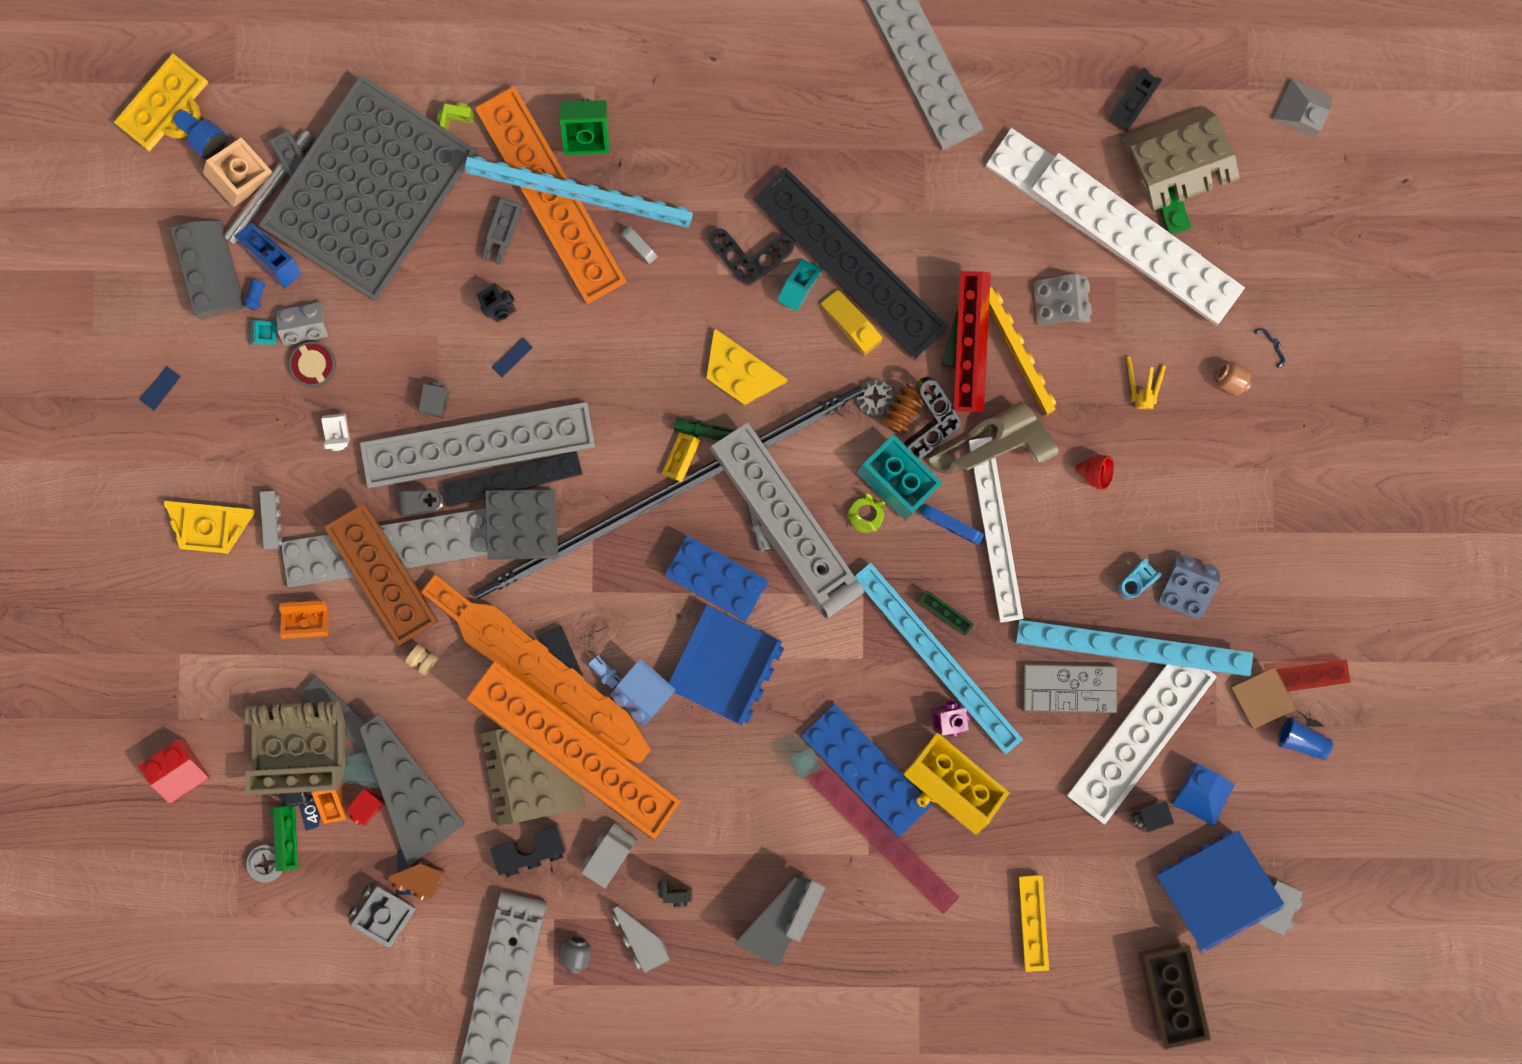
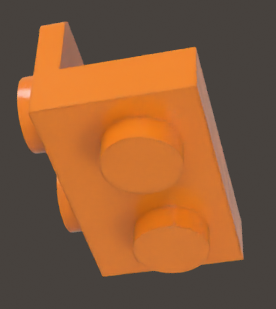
(304, 619)

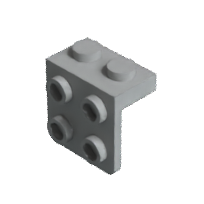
(1062, 300)

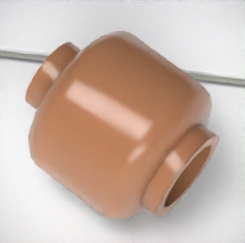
(1234, 378)

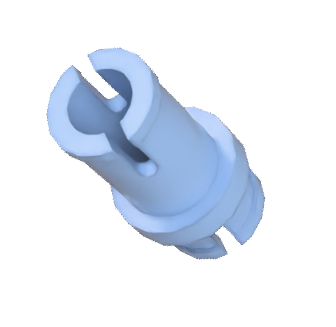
(605, 672)

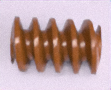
(902, 410)

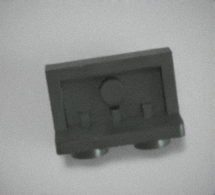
(678, 897)

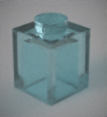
(806, 762)

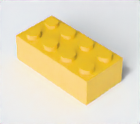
(956, 783)

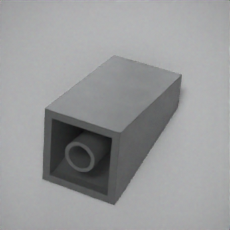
(766, 932)

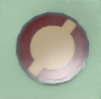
(312, 364)

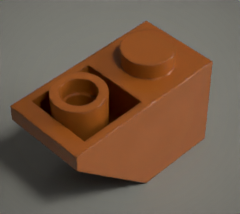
(421, 879)

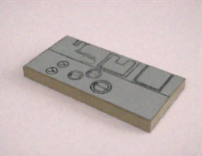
(1070, 688)

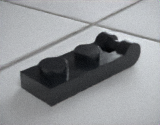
(1134, 100)

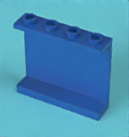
(725, 665)
(1220, 890)

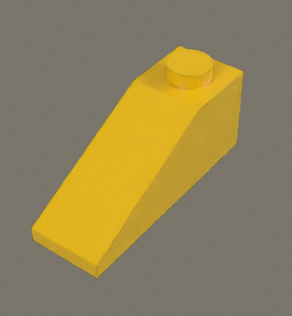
(852, 322)

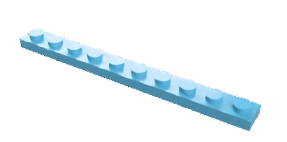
(570, 189)
(1134, 648)
(938, 659)

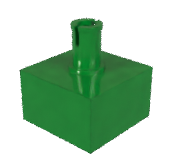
(585, 127)

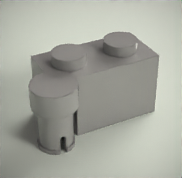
(609, 855)

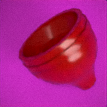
(1097, 471)

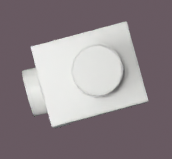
(335, 431)

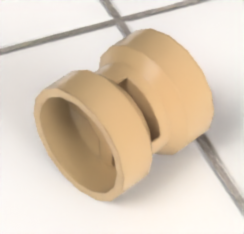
(421, 660)

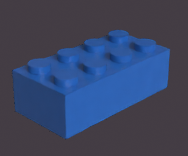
(716, 578)

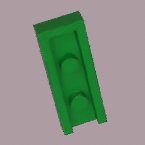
(285, 837)

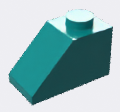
(799, 285)

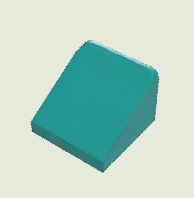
(262, 332)

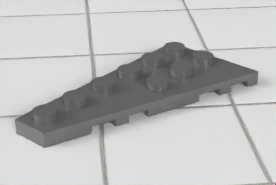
(413, 801)

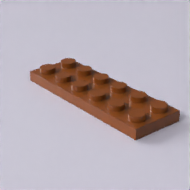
(381, 574)

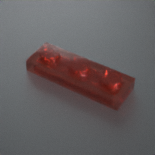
(1315, 675)

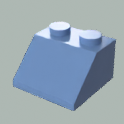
(642, 692)

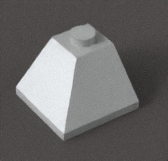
(1303, 108)

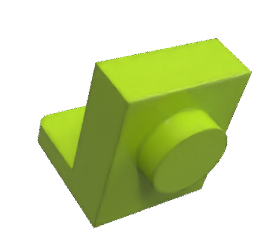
(457, 112)

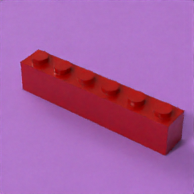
(972, 341)

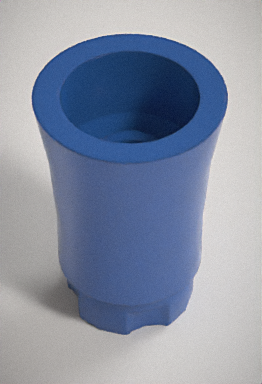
(1304, 740)

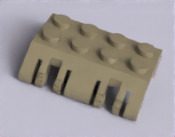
(1182, 156)
(296, 748)
(527, 781)

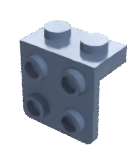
(1190, 586)

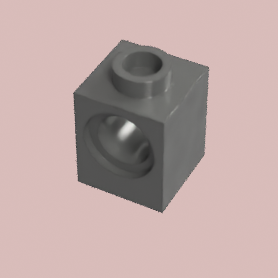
(434, 400)

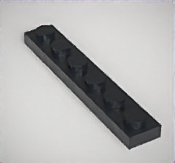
(513, 478)

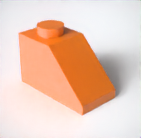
(330, 805)

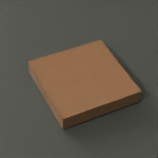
(1264, 697)

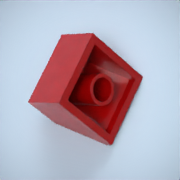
(174, 771)

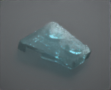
(360, 771)

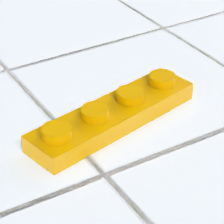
(1033, 923)

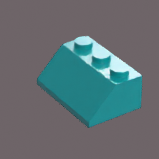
(899, 477)

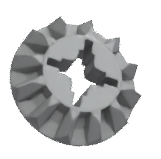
(883, 404)
(256, 857)

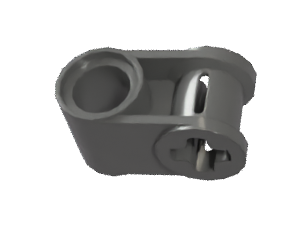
(416, 502)

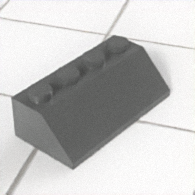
(208, 268)

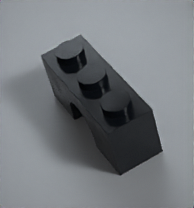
(509, 858)

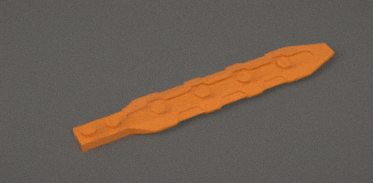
(501, 641)

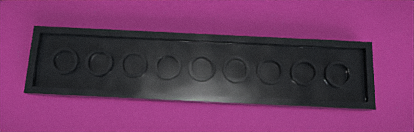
(850, 263)

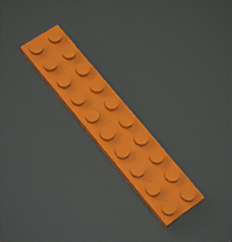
(561, 218)
(573, 750)

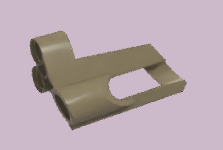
(1009, 430)

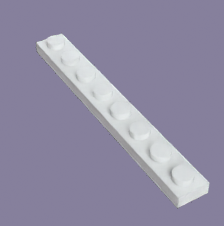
(997, 537)

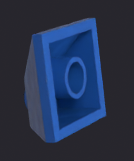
(1203, 793)

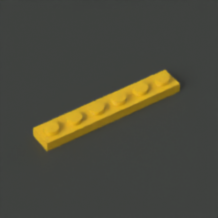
(1024, 360)

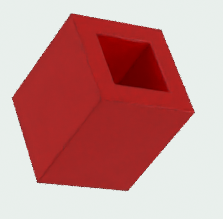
(365, 807)

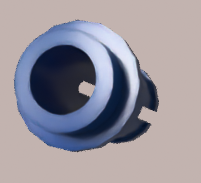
(254, 295)

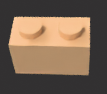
(236, 172)

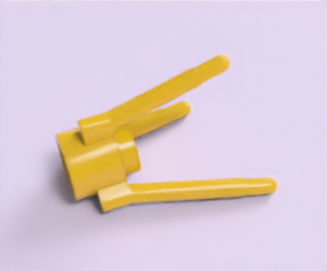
(1146, 397)

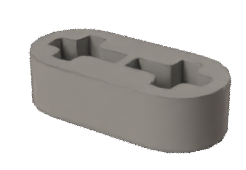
(638, 245)

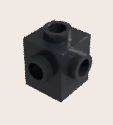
(496, 302)

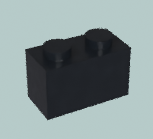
(1152, 815)

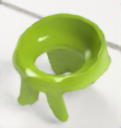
(864, 525)

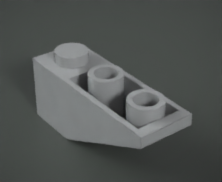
(646, 943)

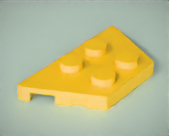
(739, 371)
(207, 526)

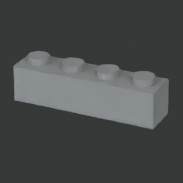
(270, 520)
(805, 911)

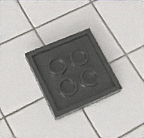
(521, 524)

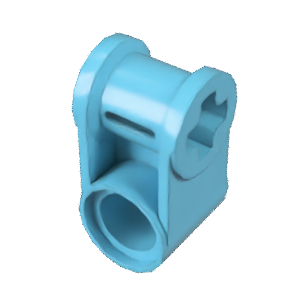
(1141, 577)

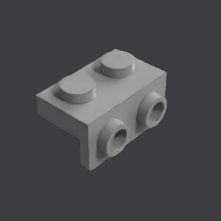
(301, 323)

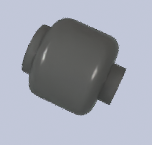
(575, 954)

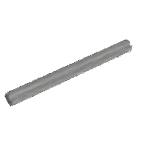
(264, 192)

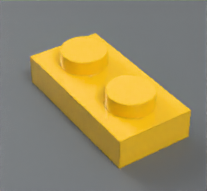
(680, 457)

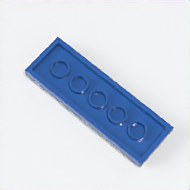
(866, 770)

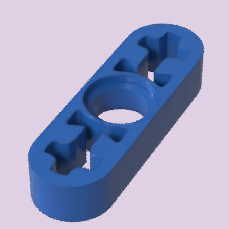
(951, 524)

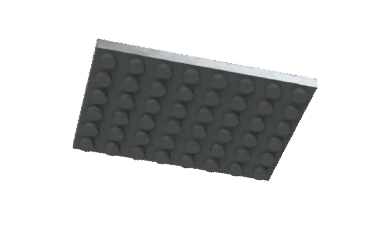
(368, 188)

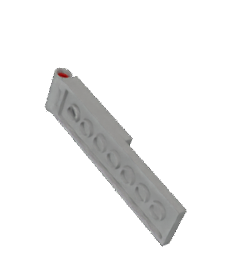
(787, 521)
(504, 980)

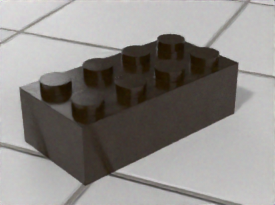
(1174, 996)

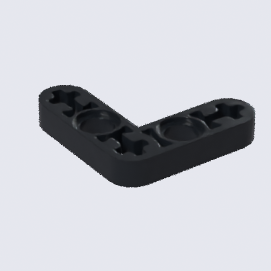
(752, 263)
(940, 419)

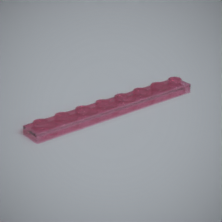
(884, 839)

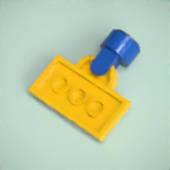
(169, 108)

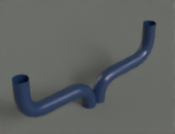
(1273, 341)

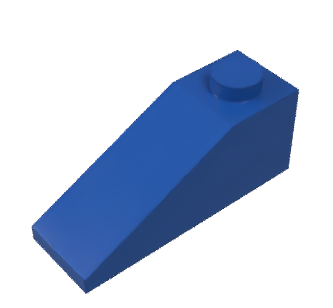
(269, 255)

